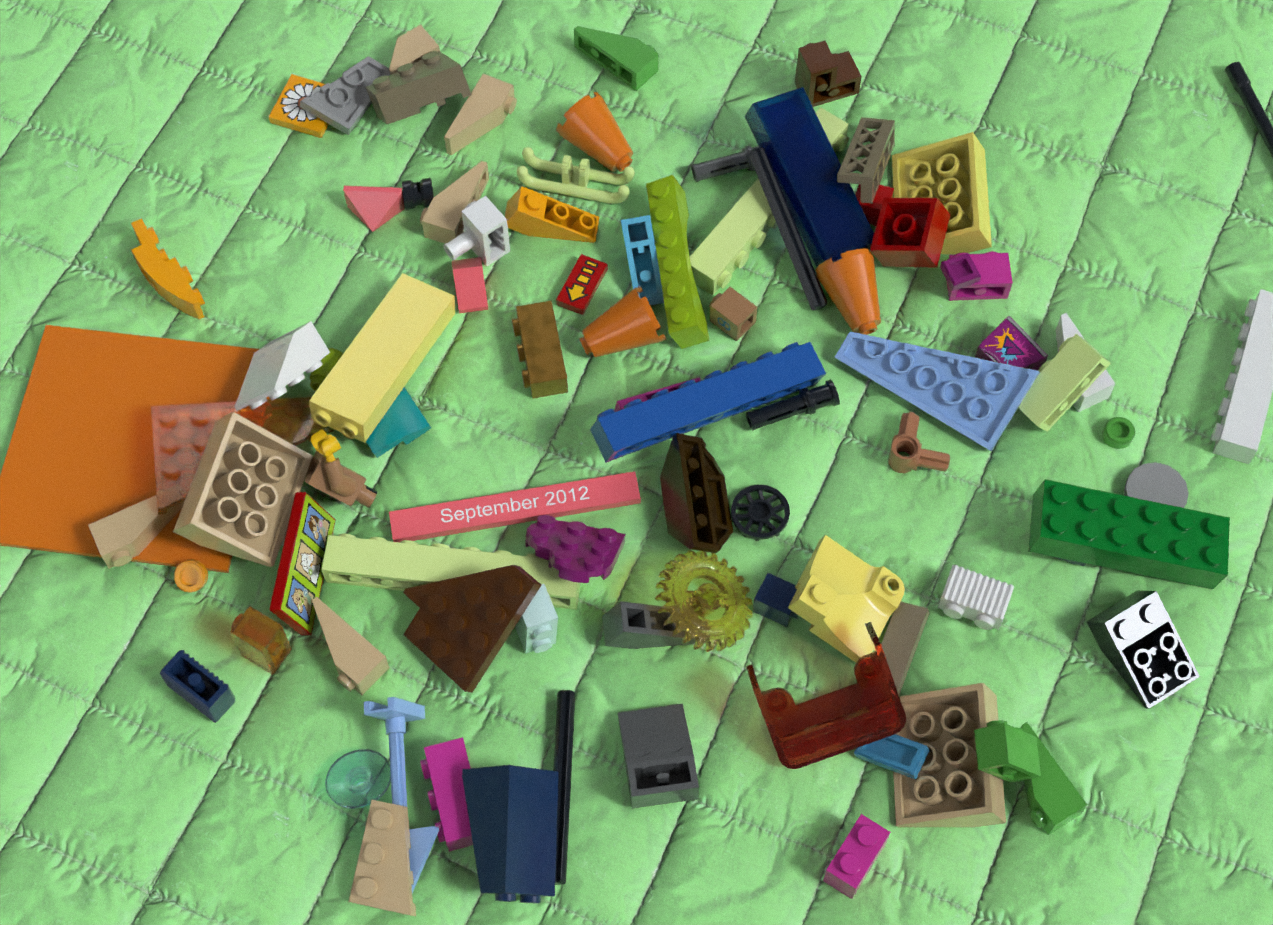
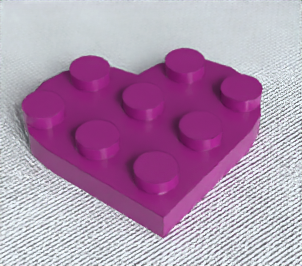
(575, 548)

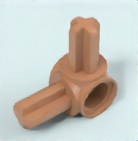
(907, 442)

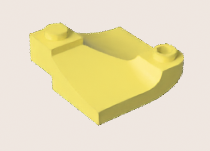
(842, 595)

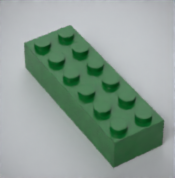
(1129, 534)

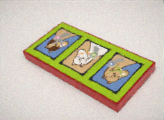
(301, 562)

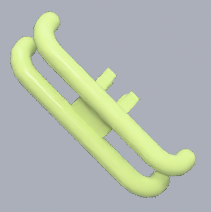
(575, 178)

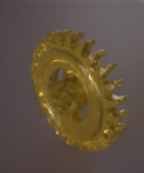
(691, 608)

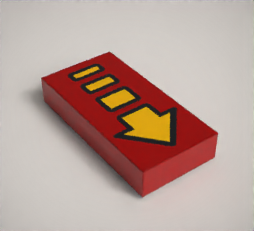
(582, 284)

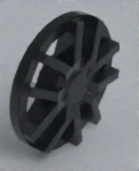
(760, 512)

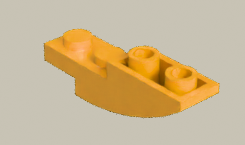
(165, 274)

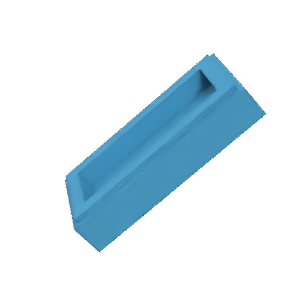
(895, 755)

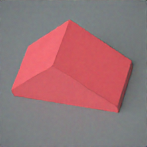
(469, 285)

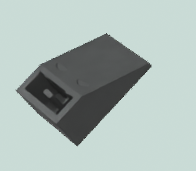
(658, 756)

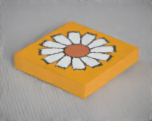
(288, 110)

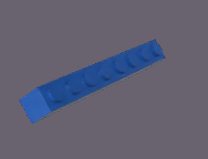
(706, 401)

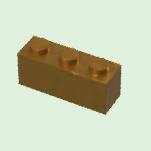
(540, 349)

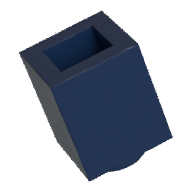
(774, 598)

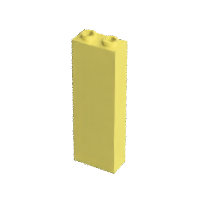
(382, 358)

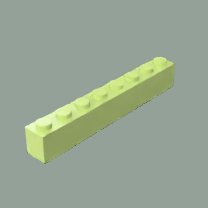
(747, 224)
(407, 564)

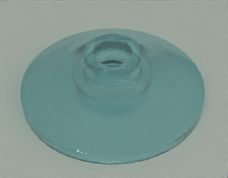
(356, 768)

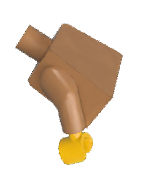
(334, 478)

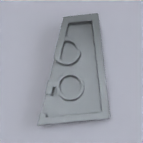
(346, 98)

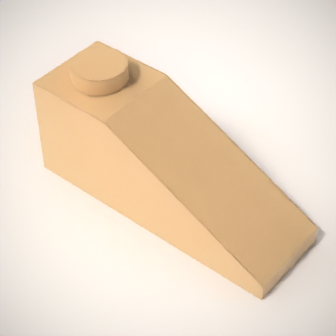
(481, 113)
(443, 217)
(130, 531)
(354, 657)

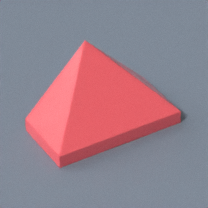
(374, 204)

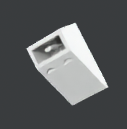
(281, 364)

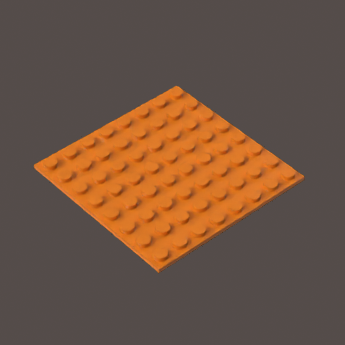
(89, 436)

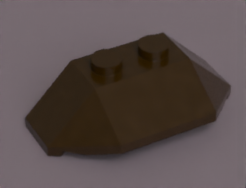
(695, 495)

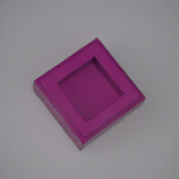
(960, 271)

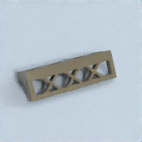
(876, 154)

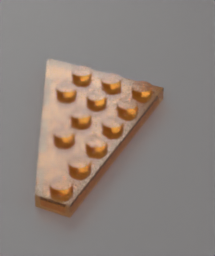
(184, 430)

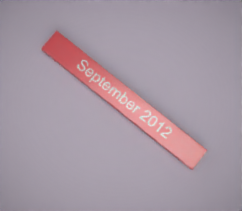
(514, 507)

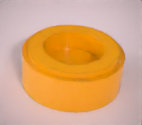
(190, 575)

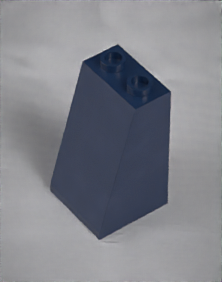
(513, 830)

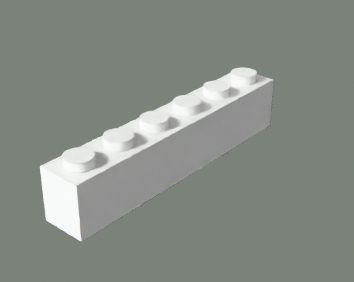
(1248, 386)

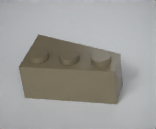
(417, 85)

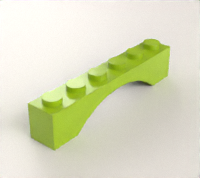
(681, 299)

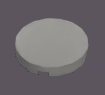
(1157, 484)

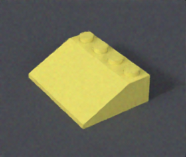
(956, 176)

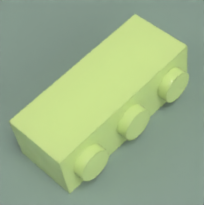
(1062, 381)

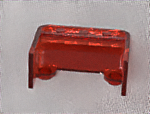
(837, 719)

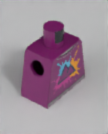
(1011, 346)

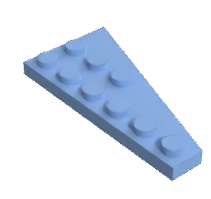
(954, 388)

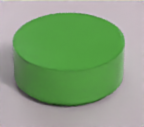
(1118, 432)

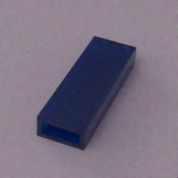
(807, 172)

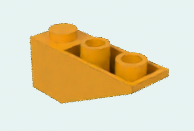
(549, 218)

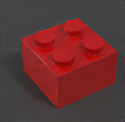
(910, 232)

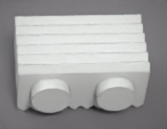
(975, 598)

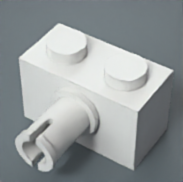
(483, 232)

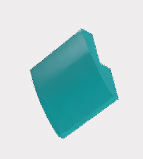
(399, 424)

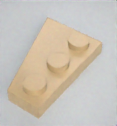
(383, 863)

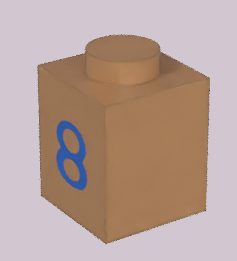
(732, 313)

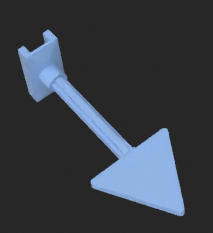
(395, 716)

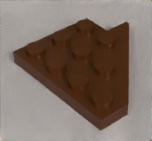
(469, 619)

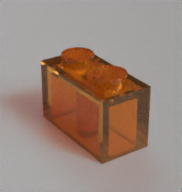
(260, 639)

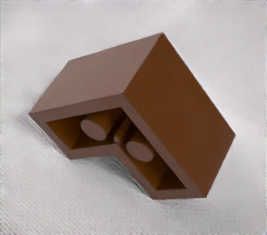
(825, 74)

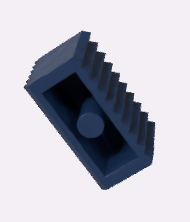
(198, 686)

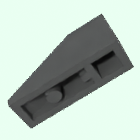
(639, 627)

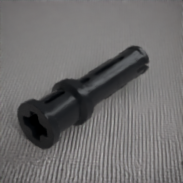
(807, 401)

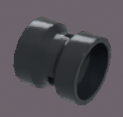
(417, 193)

